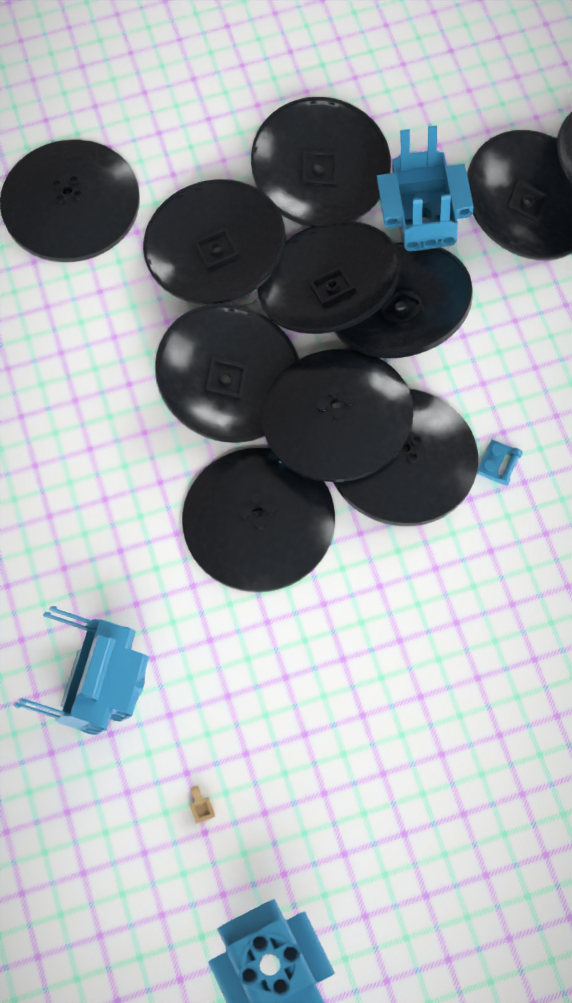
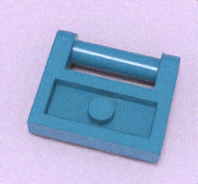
(493, 459)

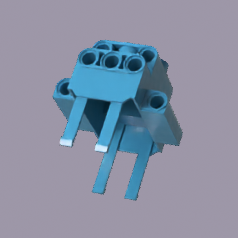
(424, 188)
(103, 678)
(265, 933)

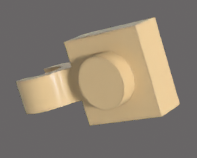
(202, 807)

